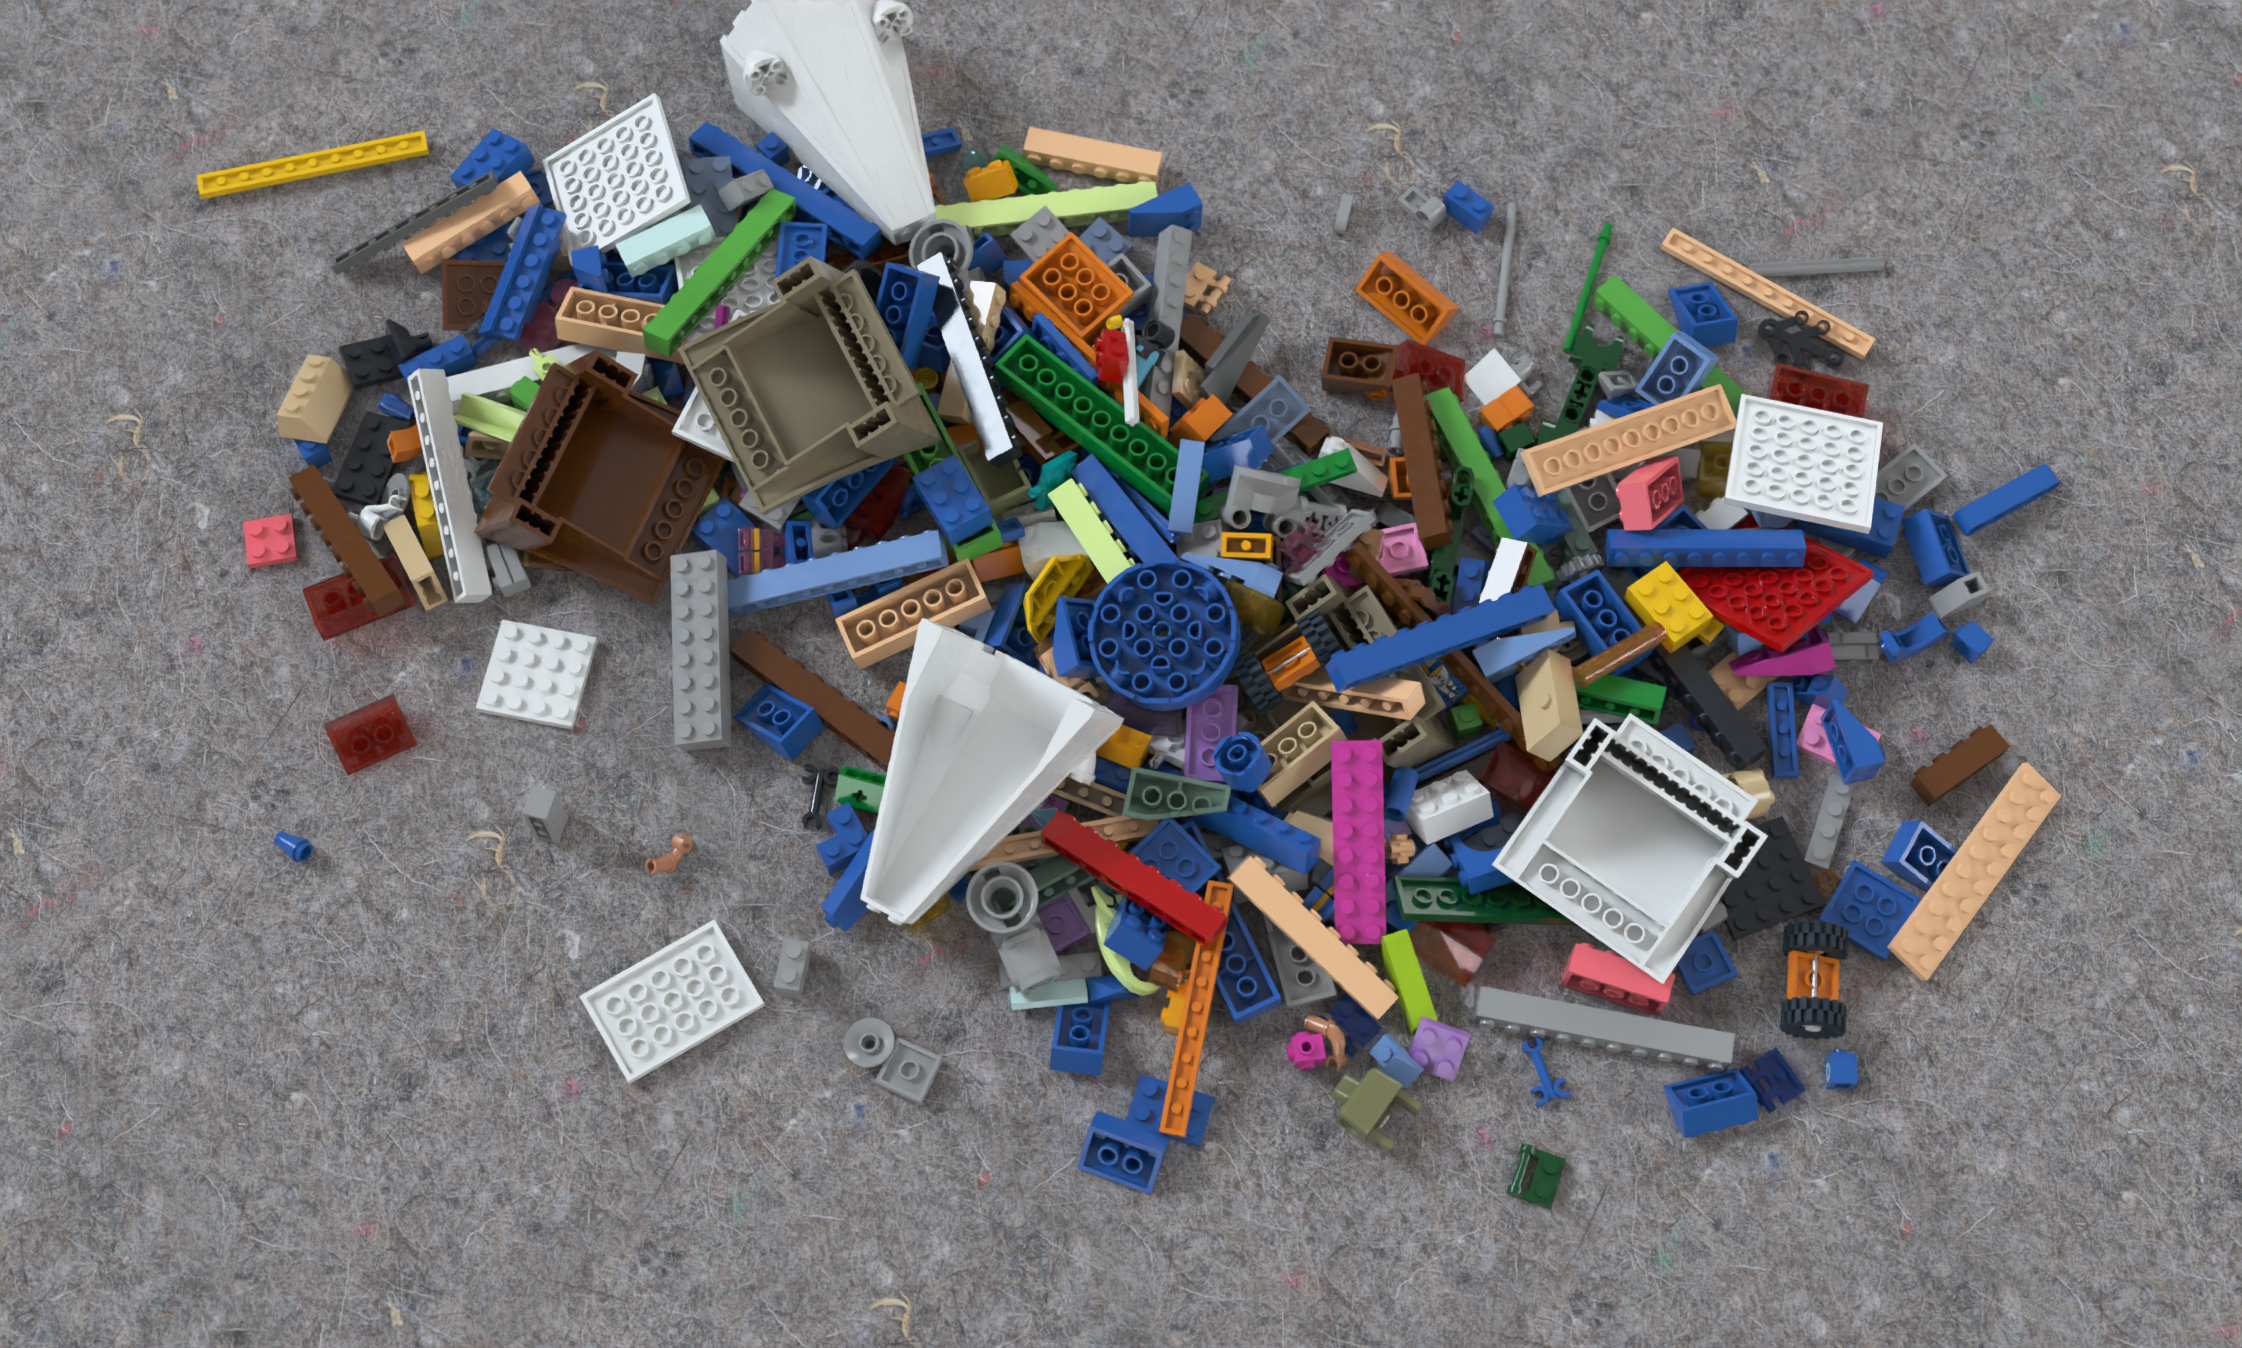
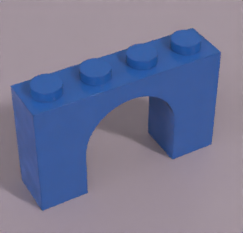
(1475, 866)

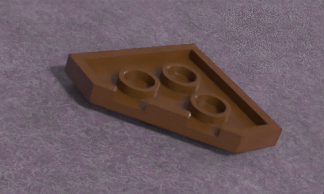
(467, 291)

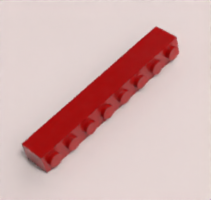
(1134, 879)

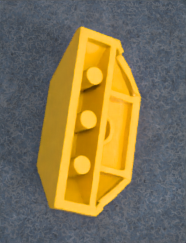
(426, 515)
(1060, 577)

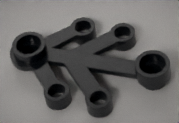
(1797, 341)

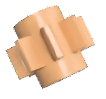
(1399, 849)

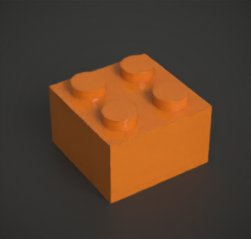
(1199, 421)

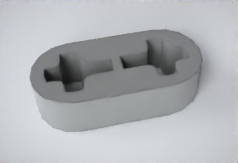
(1343, 213)

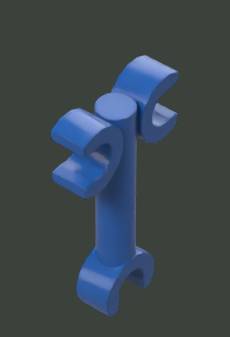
(1547, 1089)

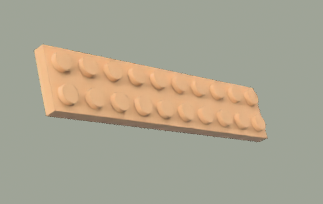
(1628, 440)
(1974, 871)

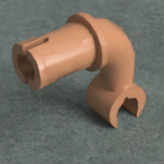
(1331, 1032)

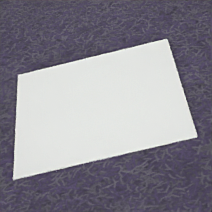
(1491, 377)

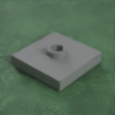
(909, 1071)

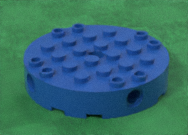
(1170, 669)

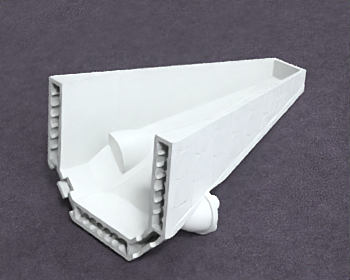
(840, 98)
(969, 763)

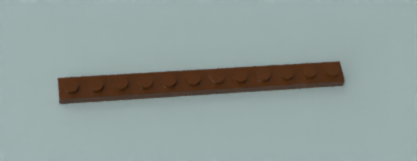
(1457, 663)

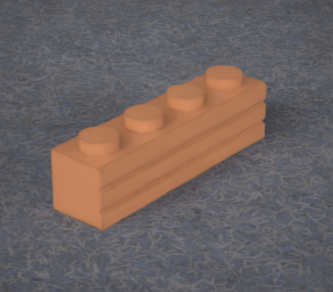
(1372, 453)

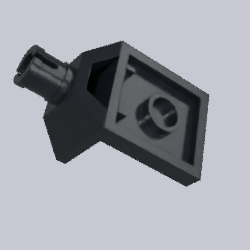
(378, 358)

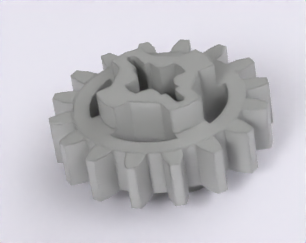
(1578, 568)

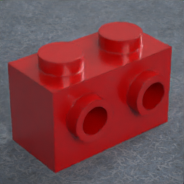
(1111, 355)

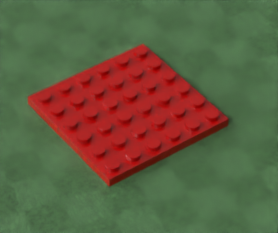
(1777, 602)

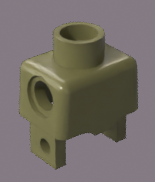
(1368, 1105)

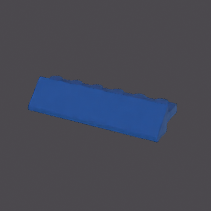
(524, 274)

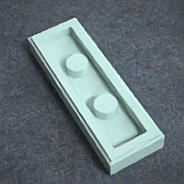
(1052, 994)

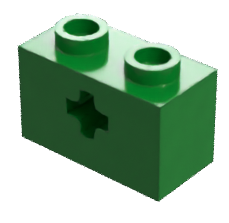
(855, 781)

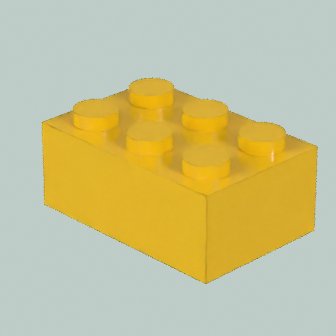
(1668, 600)

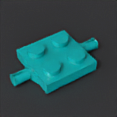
(1052, 476)

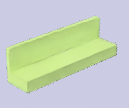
(489, 416)

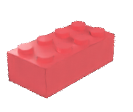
(1650, 493)
(1615, 980)

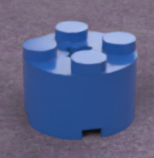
(1242, 761)

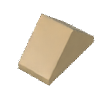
(485, 446)

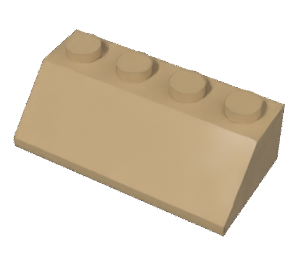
(315, 400)

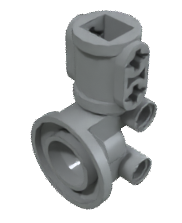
(947, 238)
(1277, 497)
(1023, 945)

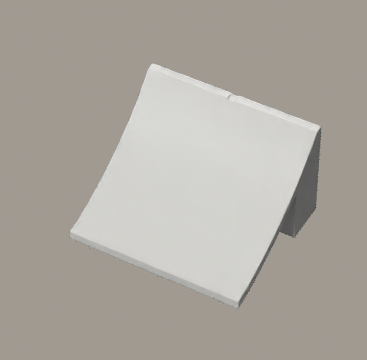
(1634, 842)

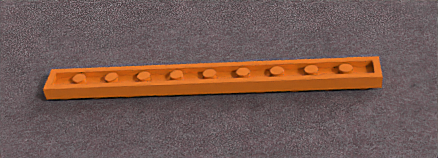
(1030, 306)
(1194, 1022)

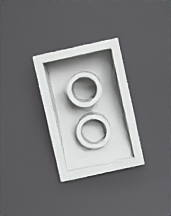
(639, 365)
(1368, 477)
(1043, 542)

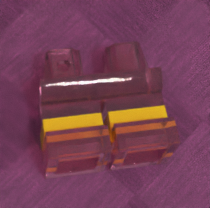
(759, 540)

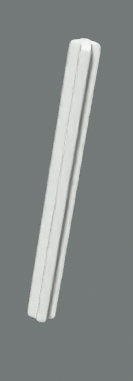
(1130, 385)

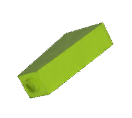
(1405, 974)

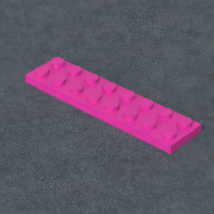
(1358, 841)

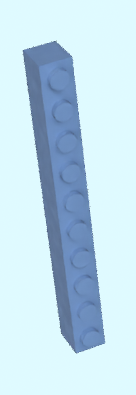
(836, 572)

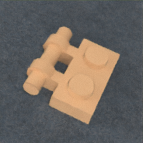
(1198, 282)

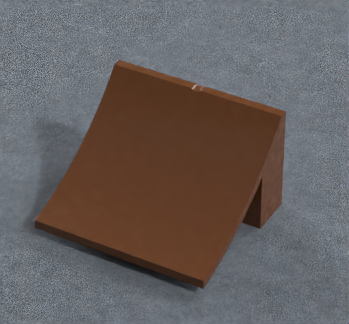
(600, 479)

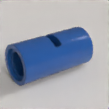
(1400, 794)

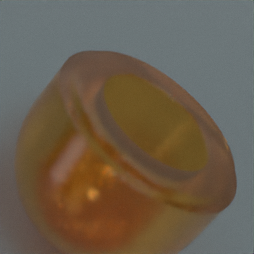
(1835, 880)

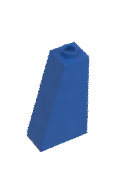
(844, 902)

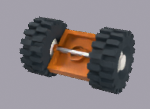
(1287, 663)
(1814, 980)

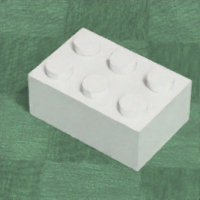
(1448, 807)

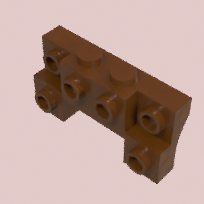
(1034, 432)
(1422, 596)

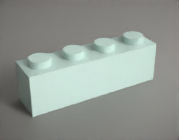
(666, 241)

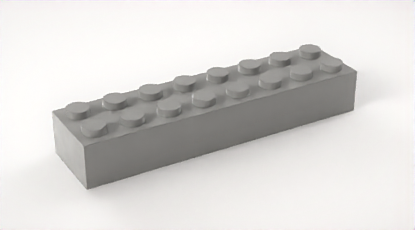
(700, 651)

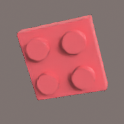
(270, 541)

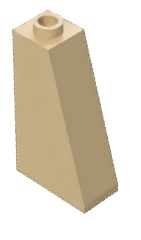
(415, 562)
(1317, 826)

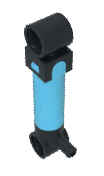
(1148, 349)

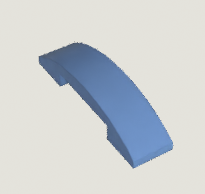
(1186, 486)

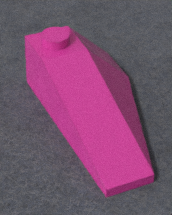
(1802, 658)

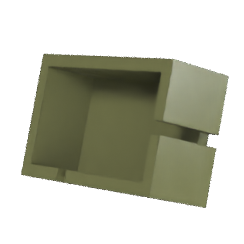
(997, 486)

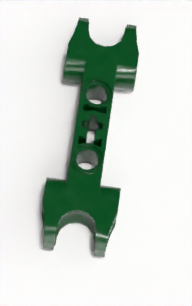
(1592, 361)
(1443, 559)

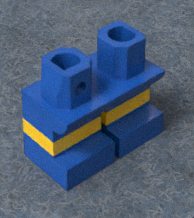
(1321, 900)

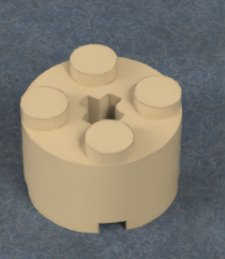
(1755, 784)

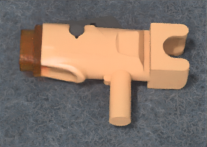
(1045, 656)

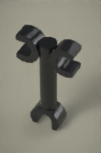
(818, 778)

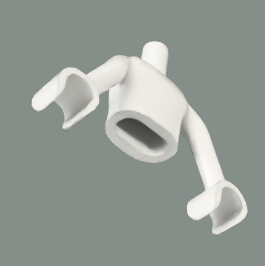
(371, 524)

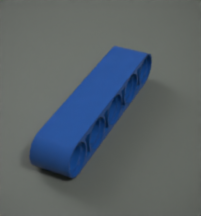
(2006, 499)

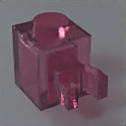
(1298, 546)

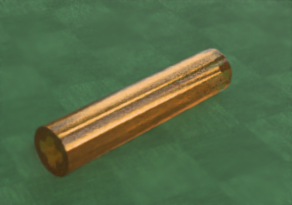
(1619, 654)

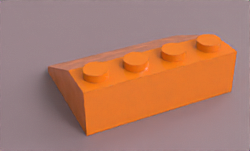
(1077, 287)

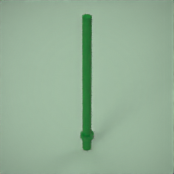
(1603, 240)

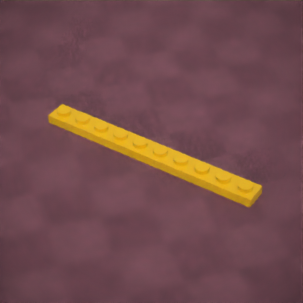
(312, 164)

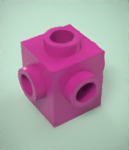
(1306, 1051)

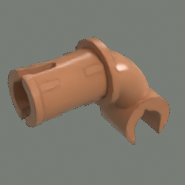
(670, 860)

